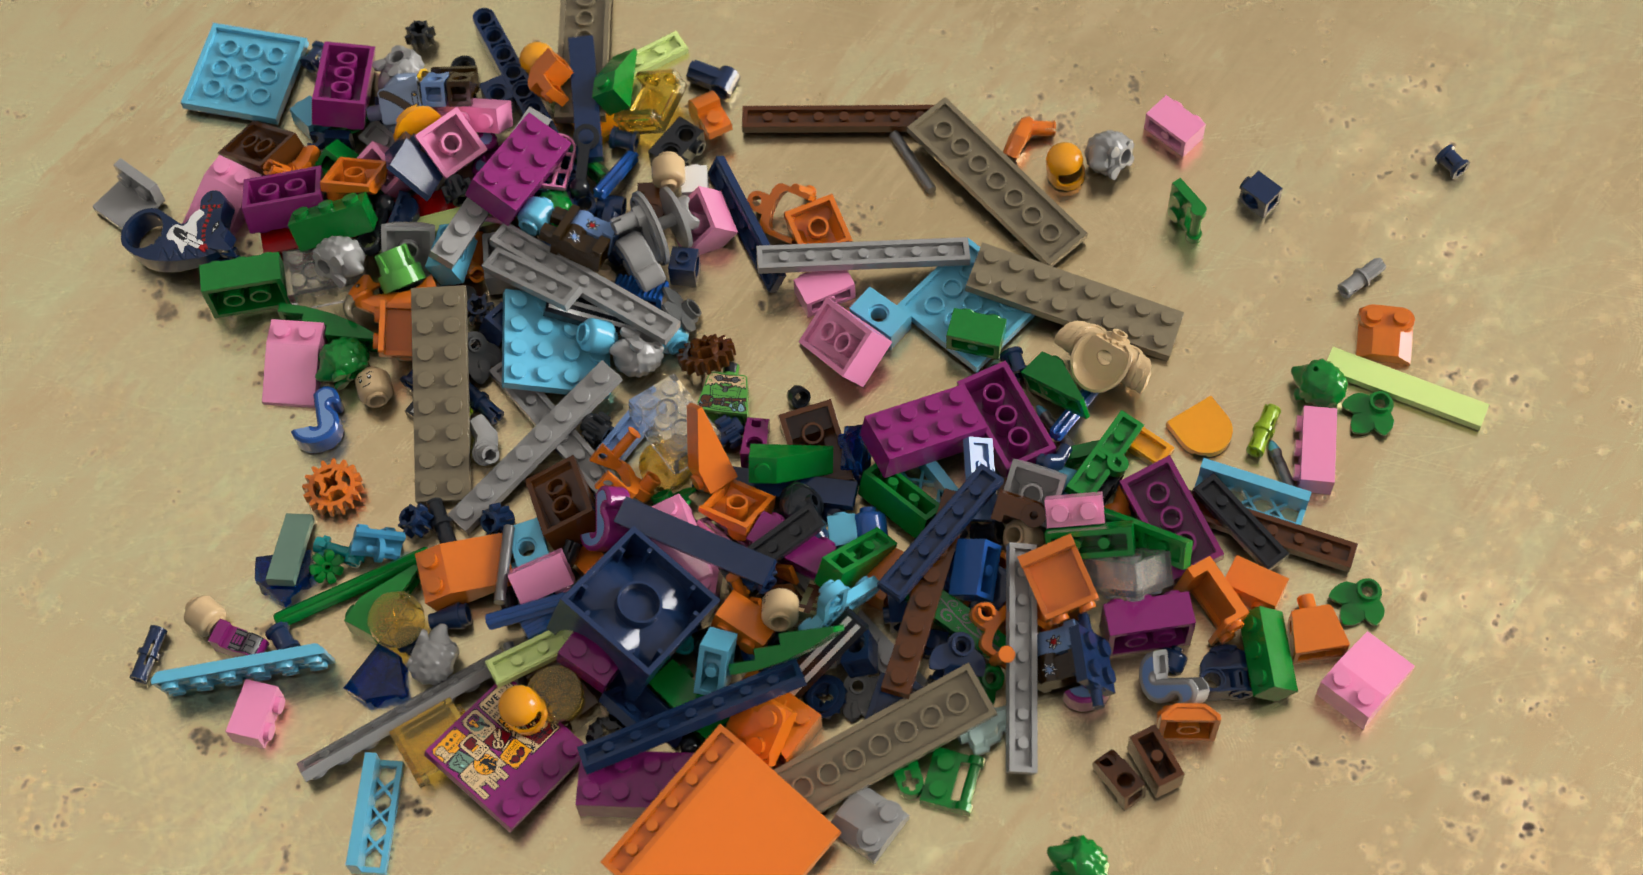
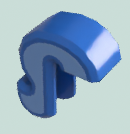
(329, 428)

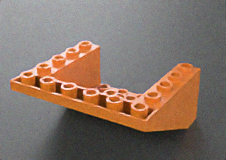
(724, 818)

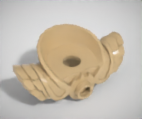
(1093, 372)

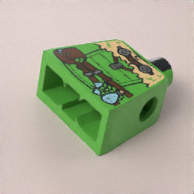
(726, 394)

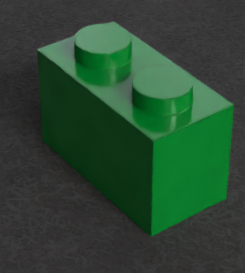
(976, 333)

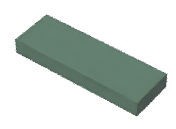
(290, 549)

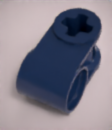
(1231, 682)

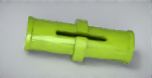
(1263, 430)

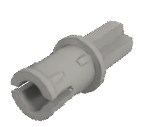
(1361, 277)

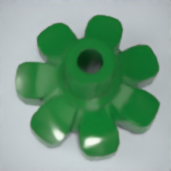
(326, 566)

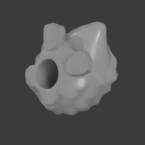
(398, 61)
(1109, 153)
(339, 259)
(636, 353)
(433, 656)

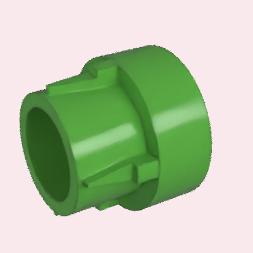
(398, 269)

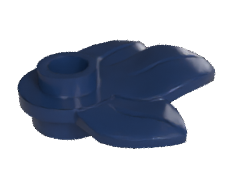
(948, 658)

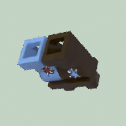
(455, 82)
(579, 236)
(1055, 658)

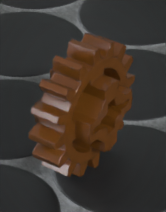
(706, 354)

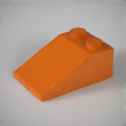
(459, 570)

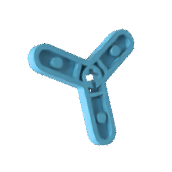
(836, 597)

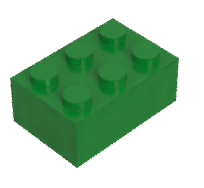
(244, 284)

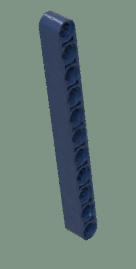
(508, 65)

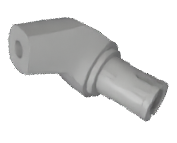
(485, 441)

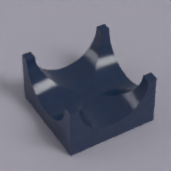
(635, 608)

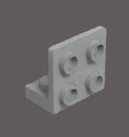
(128, 195)

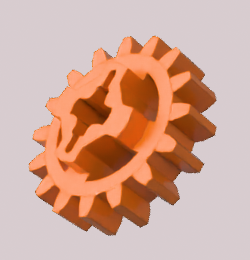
(333, 487)

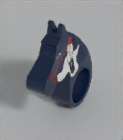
(185, 245)

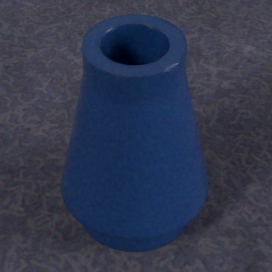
(454, 616)

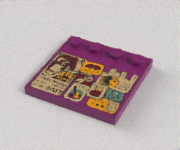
(500, 767)

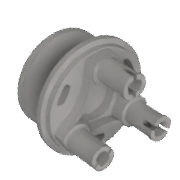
(644, 220)

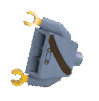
(397, 95)

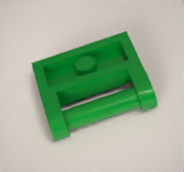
(1186, 210)
(942, 780)

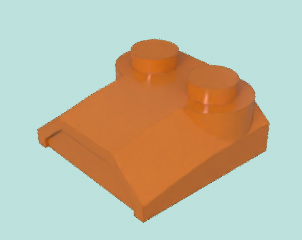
(354, 176)
(817, 222)
(1385, 334)
(737, 507)
(1188, 722)
(763, 729)

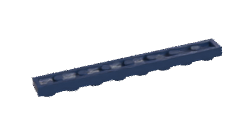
(691, 716)

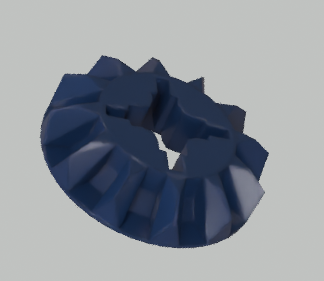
(823, 686)

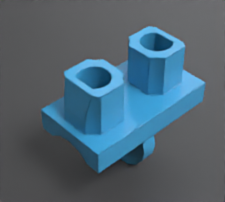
(377, 543)

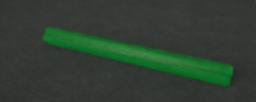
(346, 590)

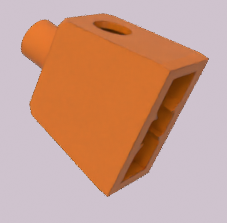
(1315, 632)

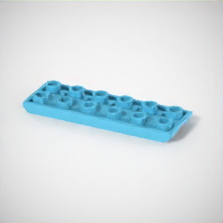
(235, 670)

